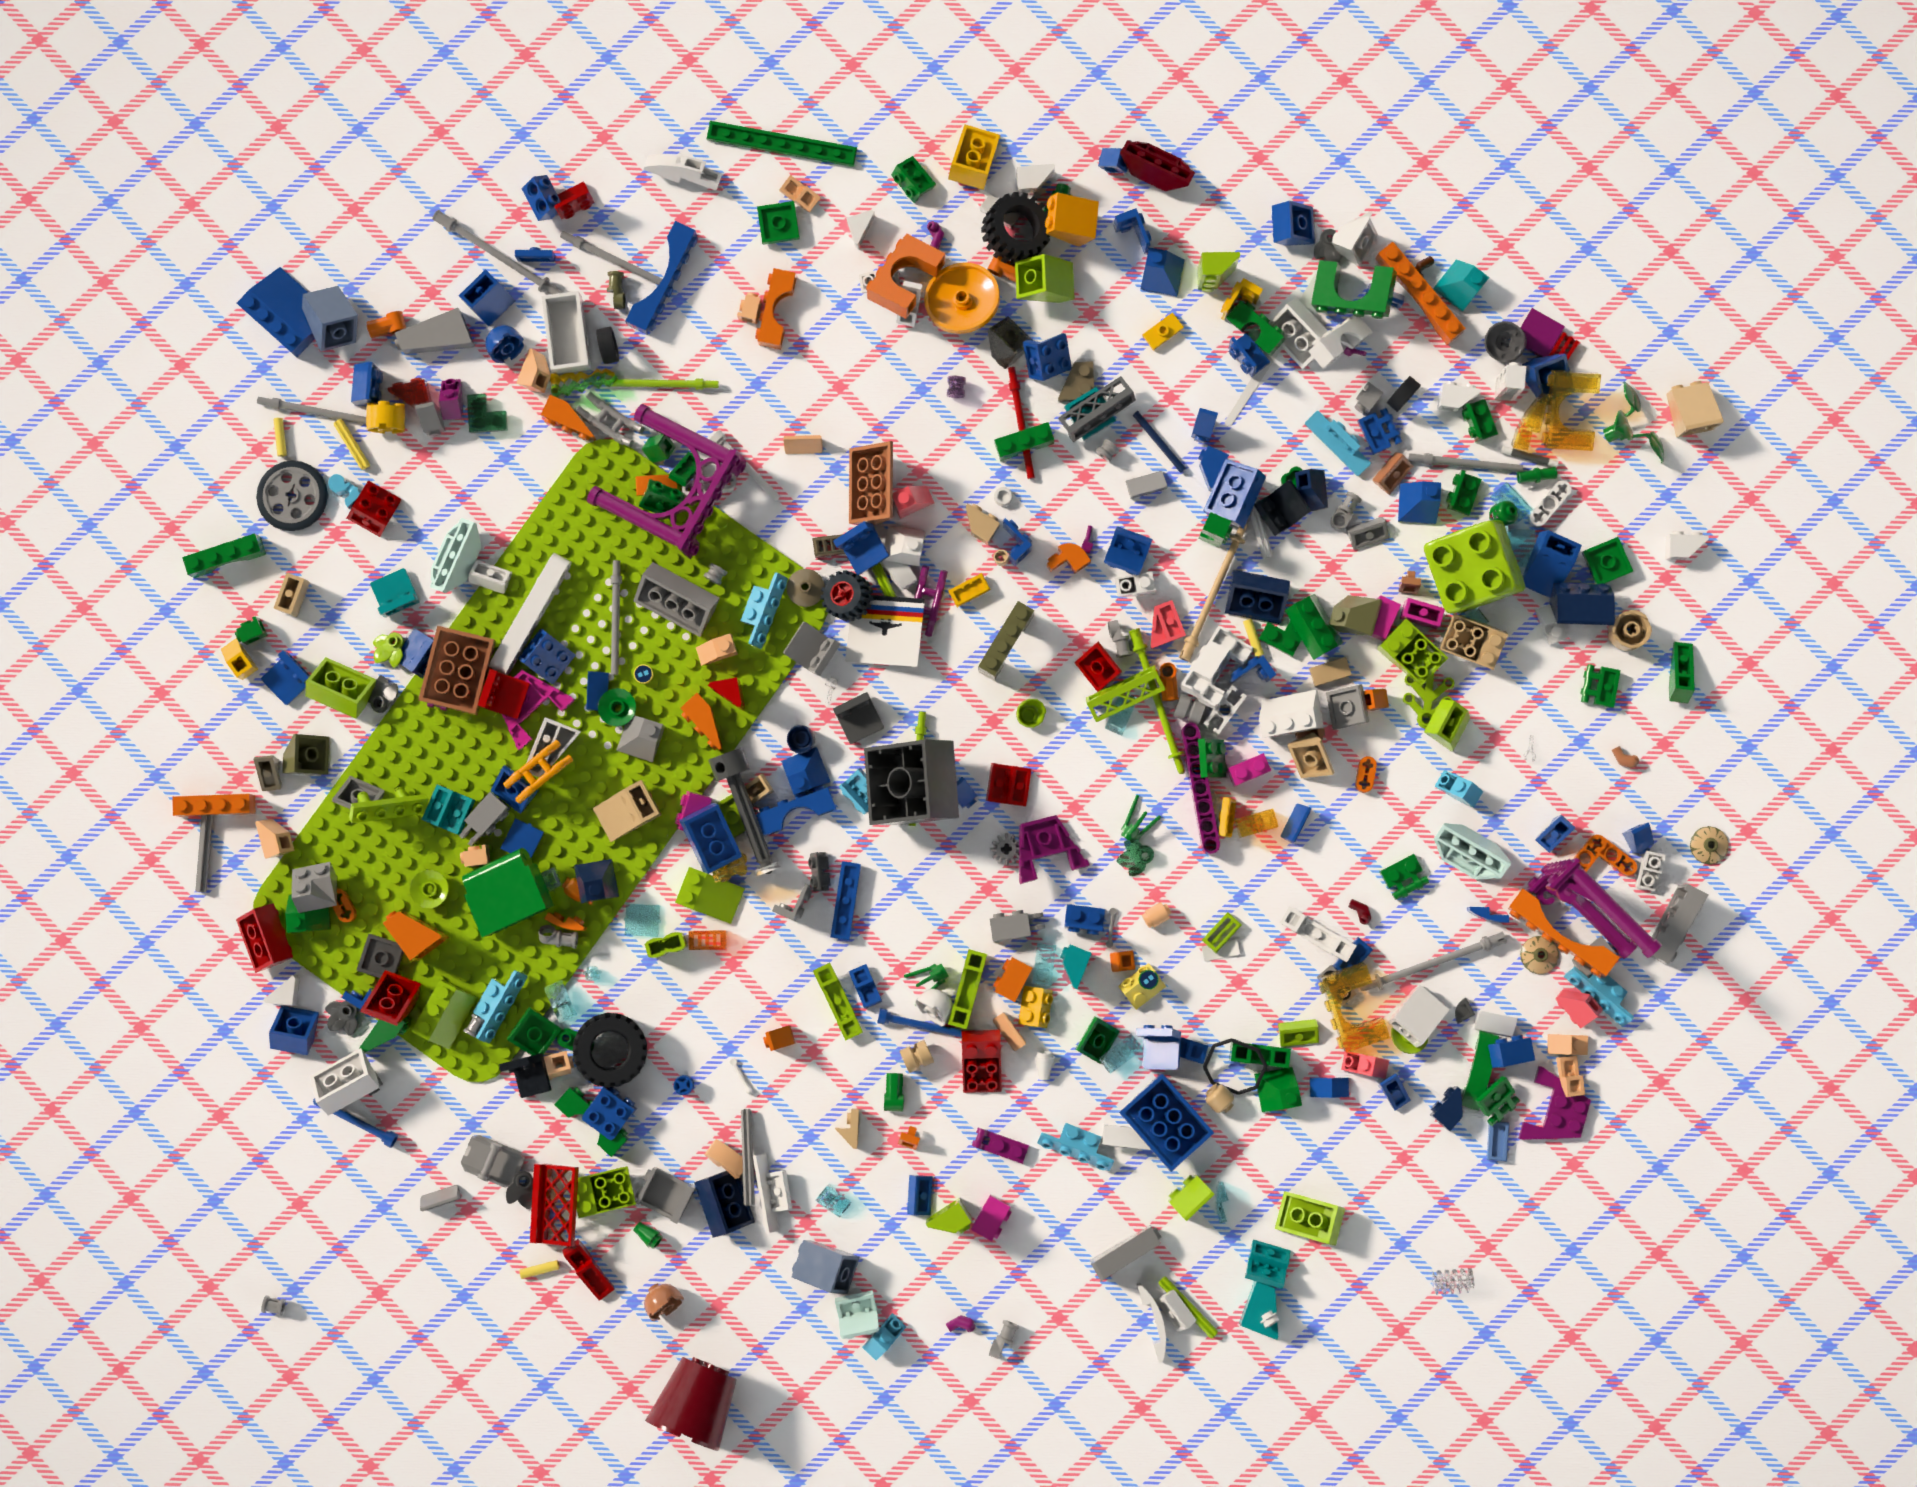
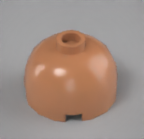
(662, 1300)

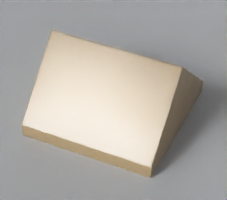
(1310, 756)

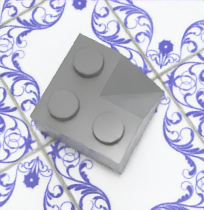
(314, 887)

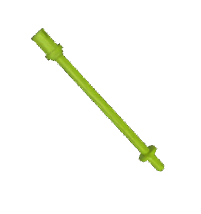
(1140, 649)

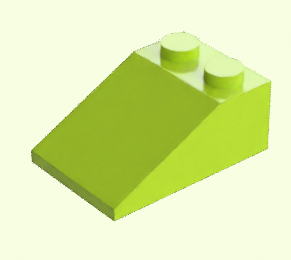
(710, 898)
(1310, 1218)

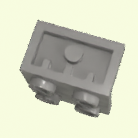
(811, 649)
(785, 910)

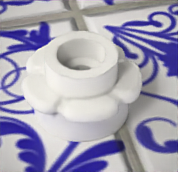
(1269, 1319)

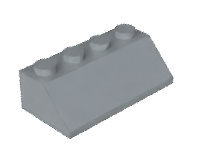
(676, 599)

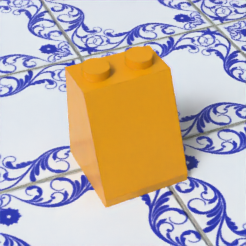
(1072, 218)

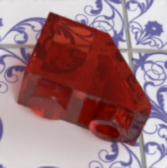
(411, 393)

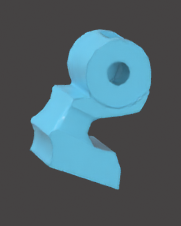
(340, 486)

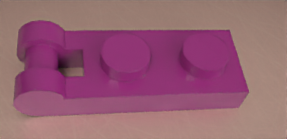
(1001, 1145)

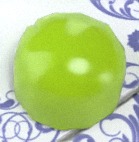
(1030, 713)

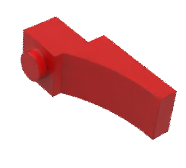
(588, 1270)

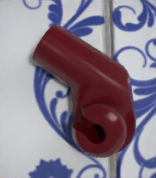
(1362, 910)

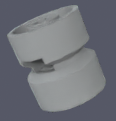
(1189, 709)

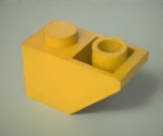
(238, 659)

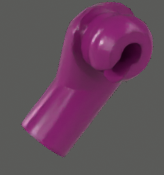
(936, 232)
(962, 1322)

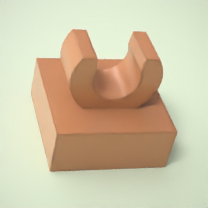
(1409, 583)

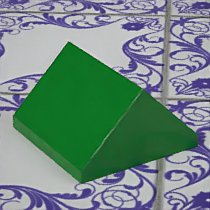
(1097, 1039)

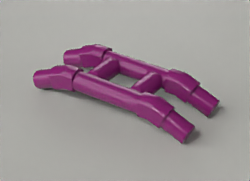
(937, 594)

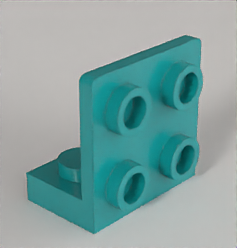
(394, 593)

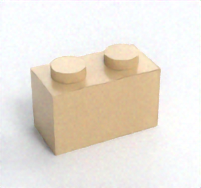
(291, 594)

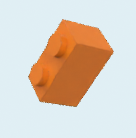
(1013, 979)

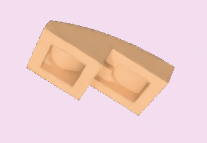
(800, 194)
(1569, 1076)
(726, 1157)

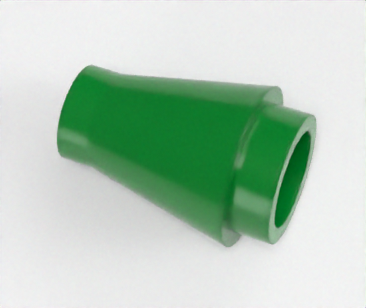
(648, 1235)

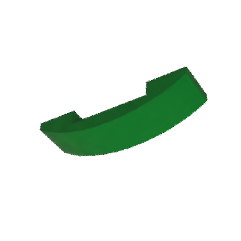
(1479, 1072)

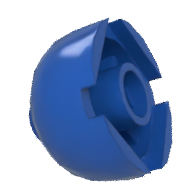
(504, 343)

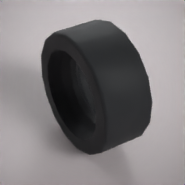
(607, 345)
(1403, 393)

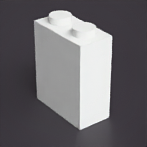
(1418, 1015)

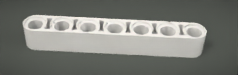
(530, 614)

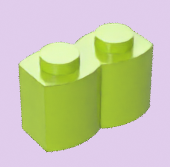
(670, 943)

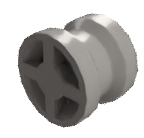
(1107, 450)
(715, 574)

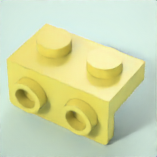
(1135, 993)

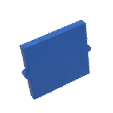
(522, 836)

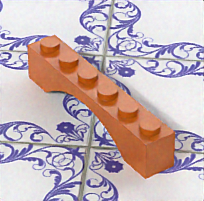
(1437, 312)
(1595, 957)

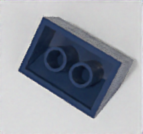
(1257, 596)
(1583, 603)
(723, 1203)

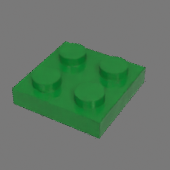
(778, 222)
(1607, 561)
(1212, 758)
(534, 1033)

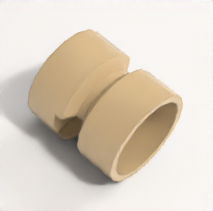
(916, 1056)

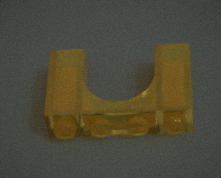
(1562, 385)
(1335, 987)

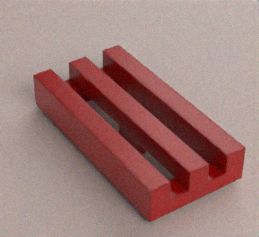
(1569, 339)

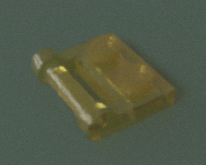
(724, 873)

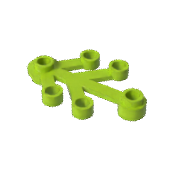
(1427, 696)

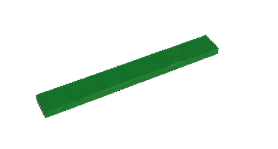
(781, 143)

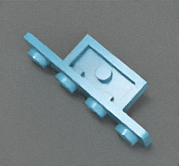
(1339, 442)
(762, 608)
(1604, 991)
(496, 1004)
(1077, 1144)

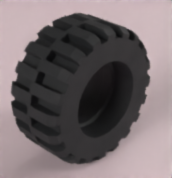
(609, 1076)

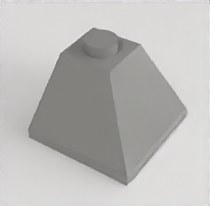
(641, 738)

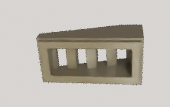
(826, 553)

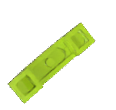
(838, 1001)

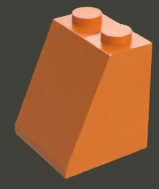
(413, 934)

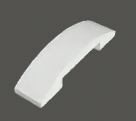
(1317, 934)
(1159, 1345)

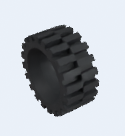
(1001, 241)

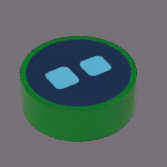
(1148, 979)

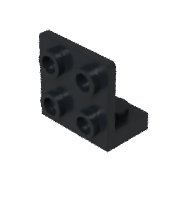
(1282, 508)
(529, 1074)

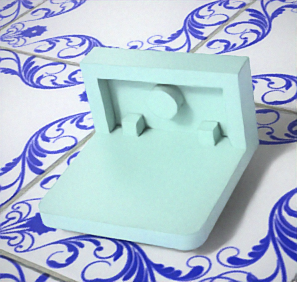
(857, 1314)

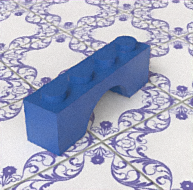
(772, 819)

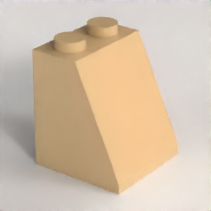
(1693, 409)

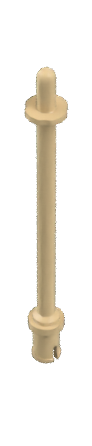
(1191, 641)

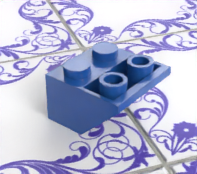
(487, 298)
(366, 384)

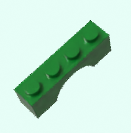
(236, 550)
(574, 1103)

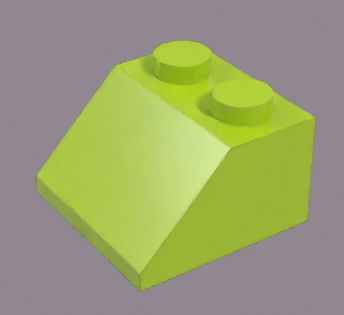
(1190, 1196)

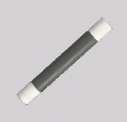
(1529, 456)

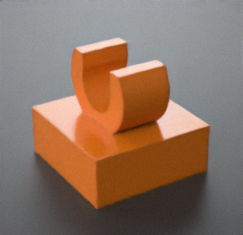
(909, 1140)

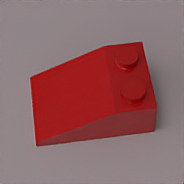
(392, 998)

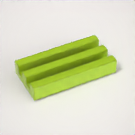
(1232, 920)

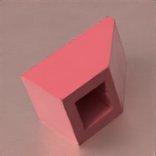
(1579, 1006)
(1365, 1064)

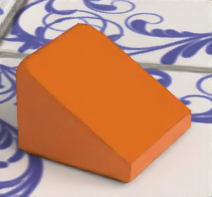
(1122, 961)

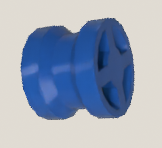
(683, 1085)

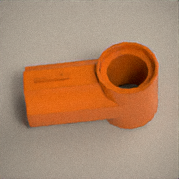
(1001, 269)
(386, 325)
(1169, 683)

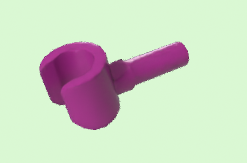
(1349, 352)
(1086, 545)

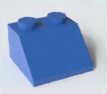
(1293, 224)
(293, 1030)

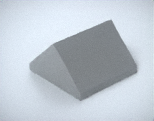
(348, 792)

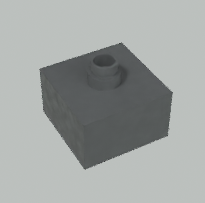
(911, 782)

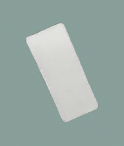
(1229, 949)

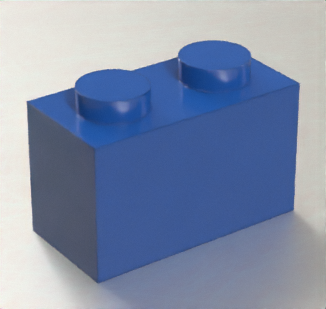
(1511, 1052)

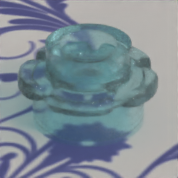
(592, 973)

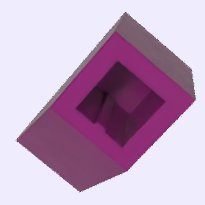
(451, 399)

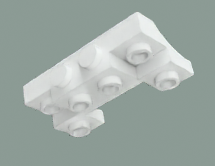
(1211, 663)

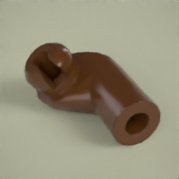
(1423, 264)

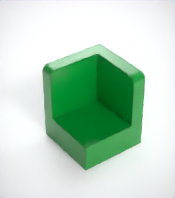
(658, 448)

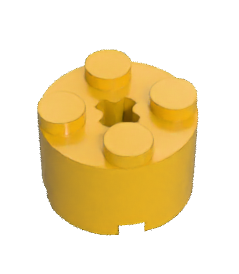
(385, 417)

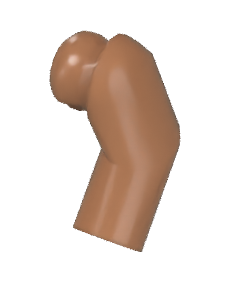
(1625, 760)

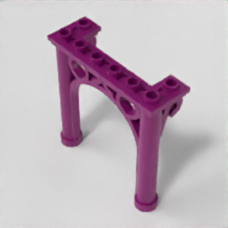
(731, 464)
(1576, 887)

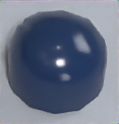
(801, 739)

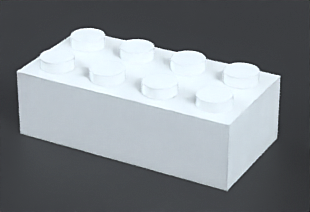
(566, 332)

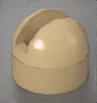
(1005, 556)

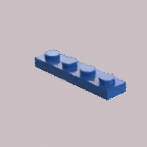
(845, 900)

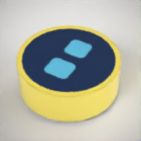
(643, 674)

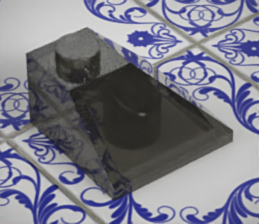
(1006, 342)

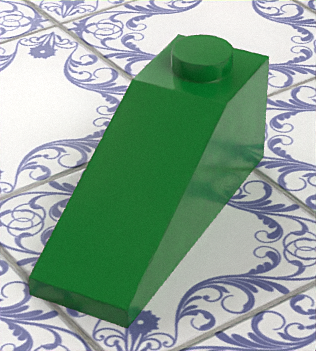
(1681, 673)
(384, 1032)

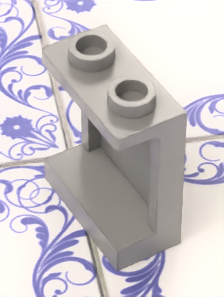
(665, 1194)

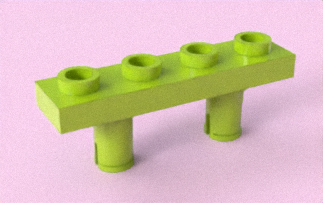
(387, 808)

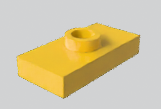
(1162, 331)
(969, 590)
(1226, 817)

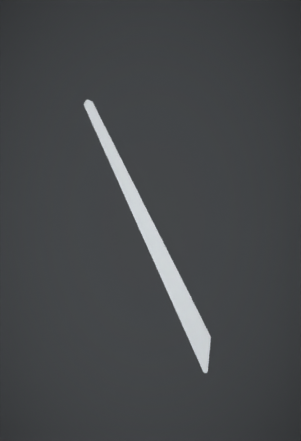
(1306, 299)

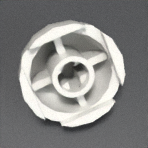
(936, 1005)

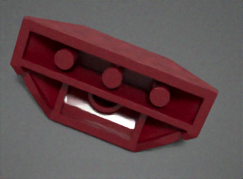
(1156, 166)

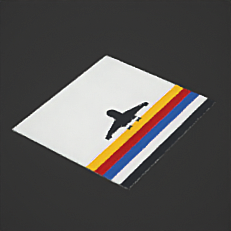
(893, 633)

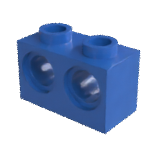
(541, 197)

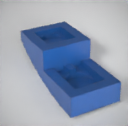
(1484, 913)
(865, 986)
(1193, 1050)

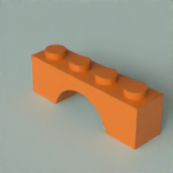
(781, 285)
(214, 805)

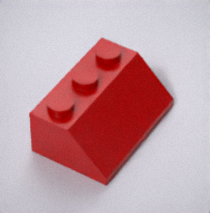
(264, 937)

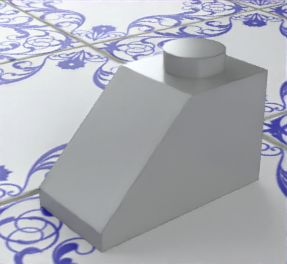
(430, 419)

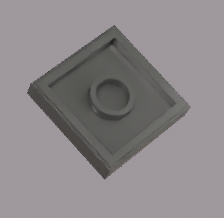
(380, 955)

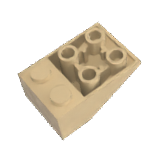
(1474, 641)
(627, 810)

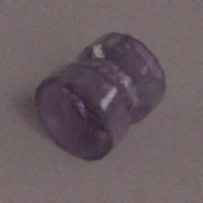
(956, 386)

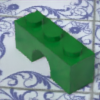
(1244, 316)
(1015, 443)
(1216, 530)
(1273, 1055)

